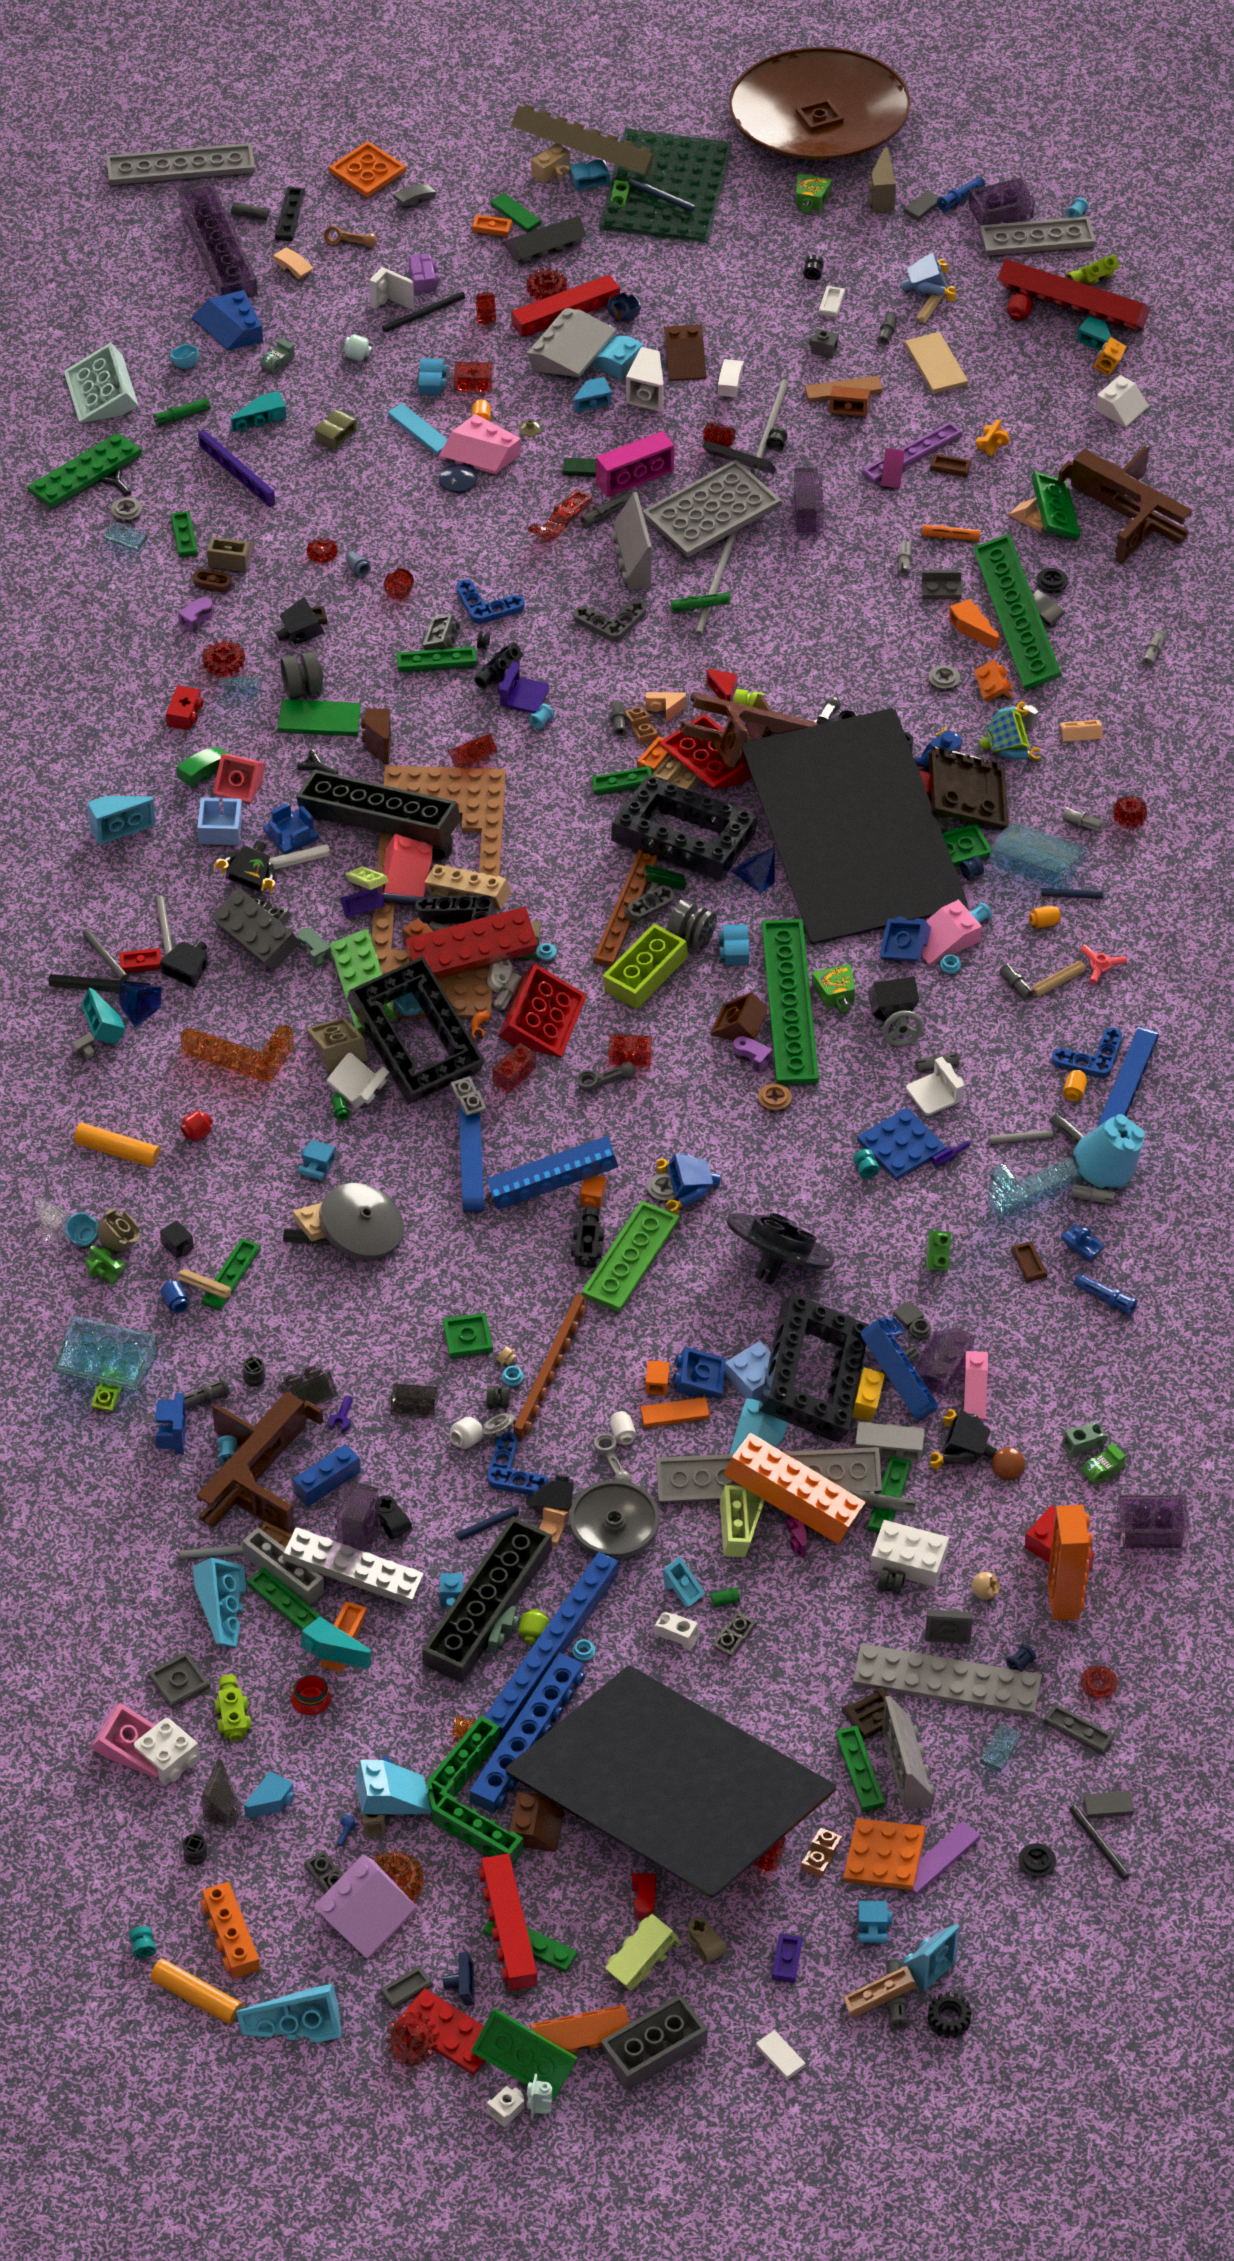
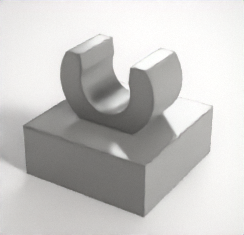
(1030, 719)
(84, 1045)

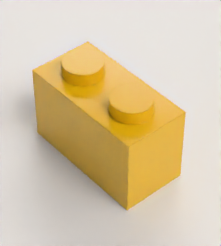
(868, 1394)

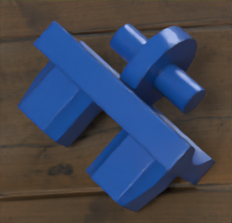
(1083, 1242)

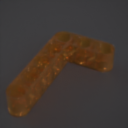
(235, 1057)

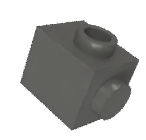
(824, 343)

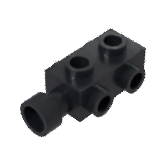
(496, 667)
(588, 1237)

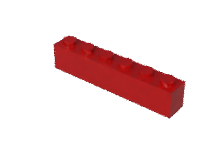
(583, 297)
(508, 1922)

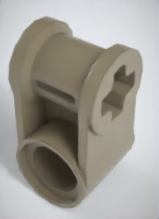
(705, 1940)

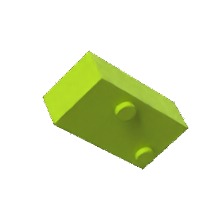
(645, 966)

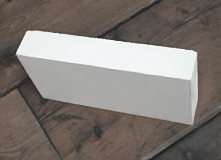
(831, 301)
(780, 2055)

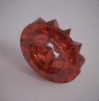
(320, 555)
(1107, 1677)

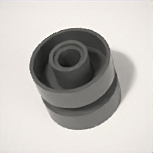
(307, 673)

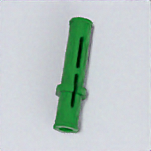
(174, 414)
(692, 603)

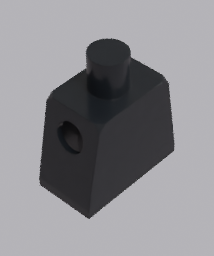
(299, 623)
(186, 963)

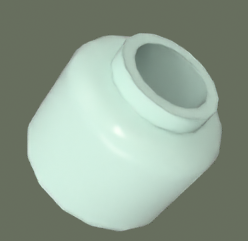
(356, 347)

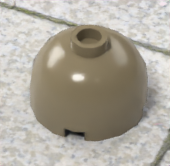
(117, 1231)

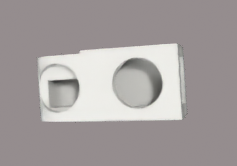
(677, 1629)

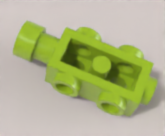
(1095, 270)
(232, 1706)

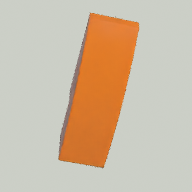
(350, 1622)

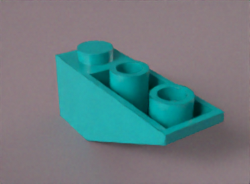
(260, 411)

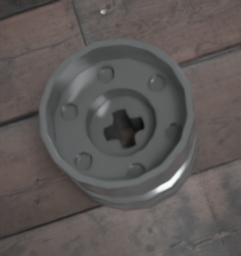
(692, 924)

